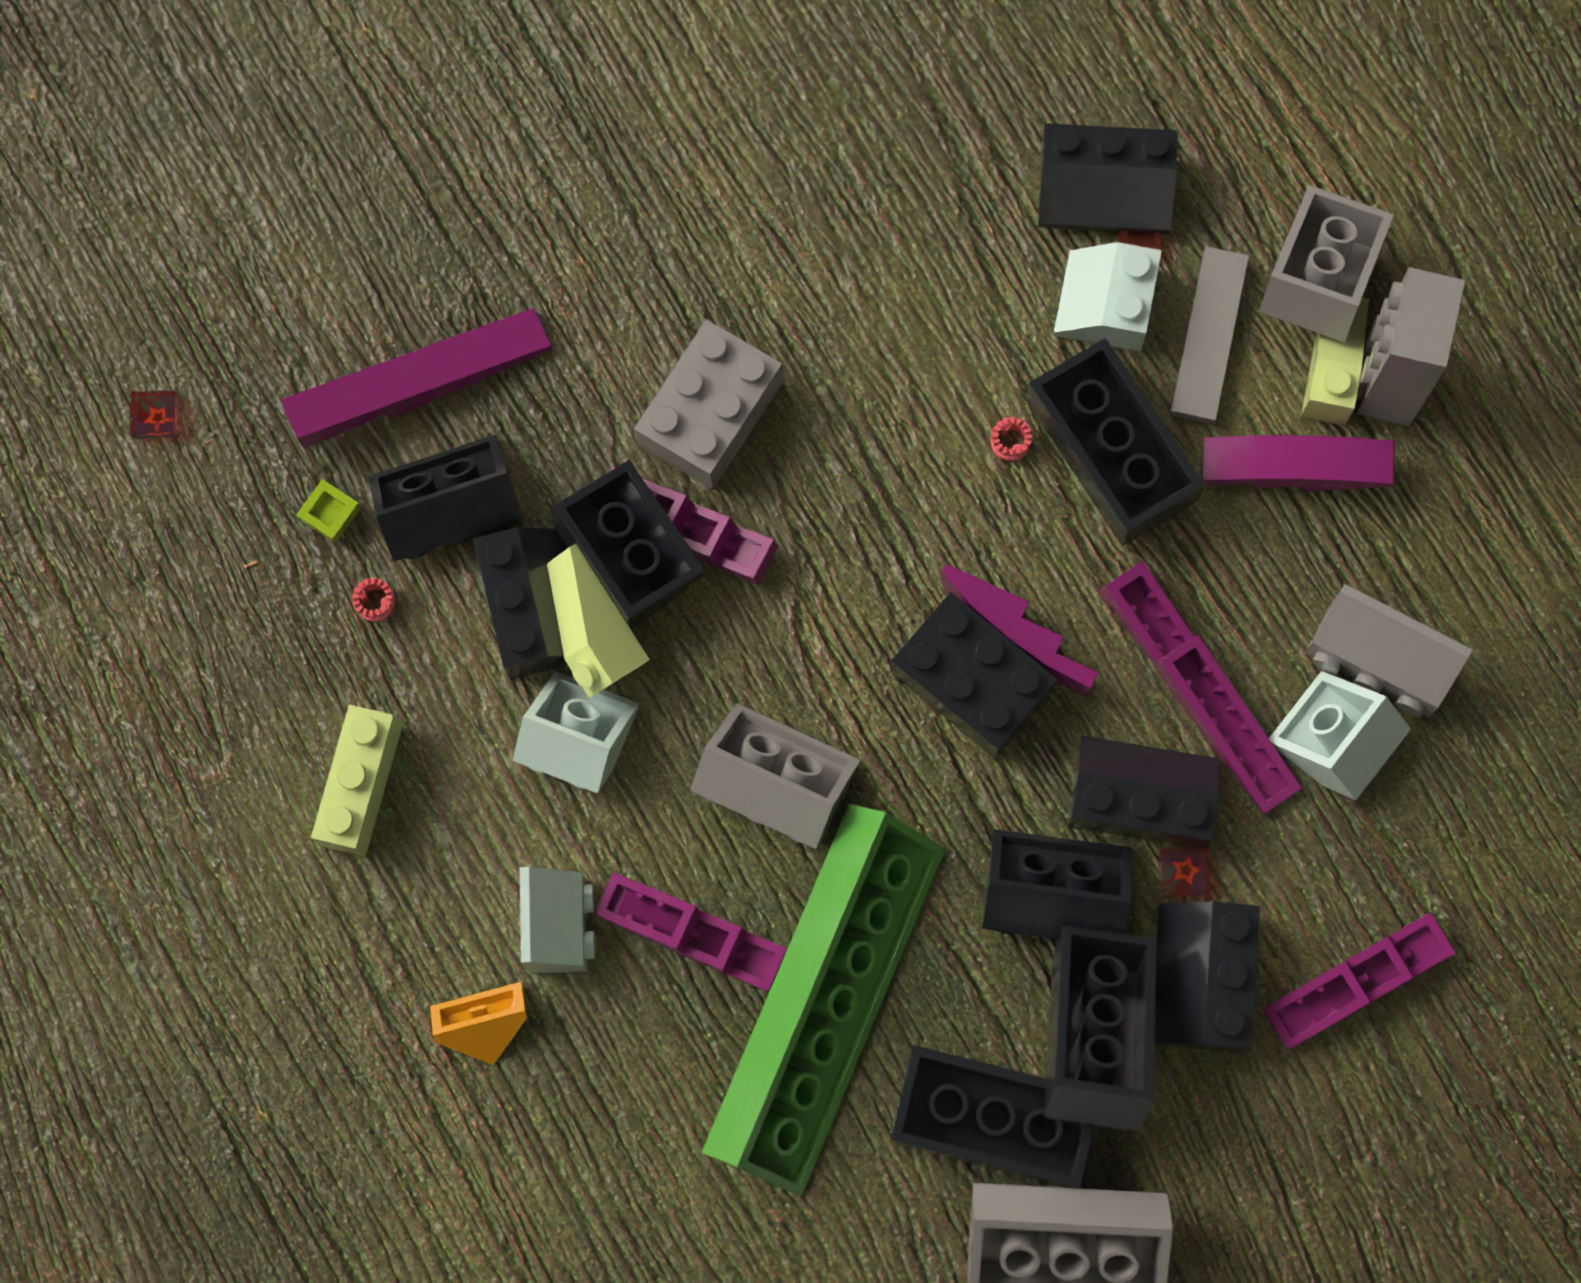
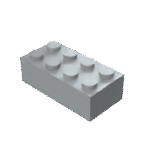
(1408, 346)
(1067, 1235)

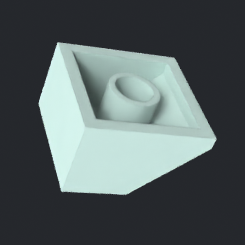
(1108, 294)
(574, 734)
(1340, 734)
(555, 920)

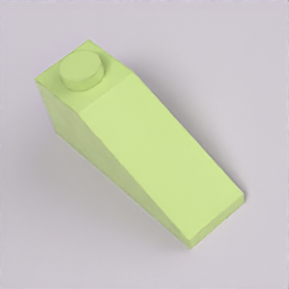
(1336, 373)
(591, 629)

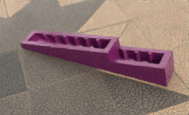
(414, 378)
(1200, 687)

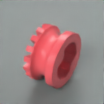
(1003, 428)
(360, 597)

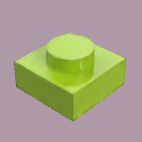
(328, 511)

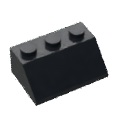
(1107, 178)
(444, 498)
(628, 542)
(522, 597)
(1145, 792)
(1056, 882)
(1206, 975)

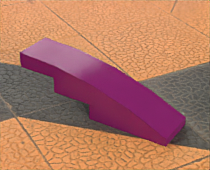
(1299, 460)
(716, 537)
(1007, 615)
(690, 932)
(1359, 980)

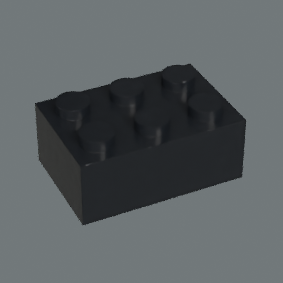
(973, 675)

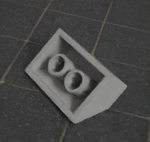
(1387, 652)
(774, 775)

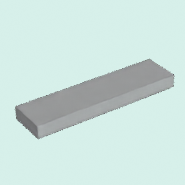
(1209, 335)

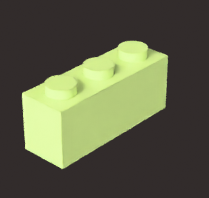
(356, 781)

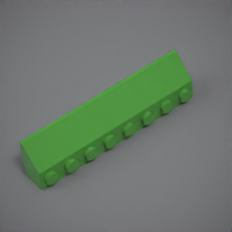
(824, 999)

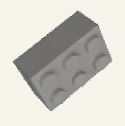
(1326, 263)
(709, 404)

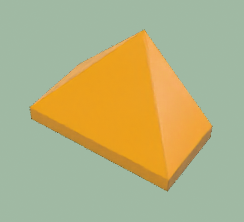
(480, 1022)

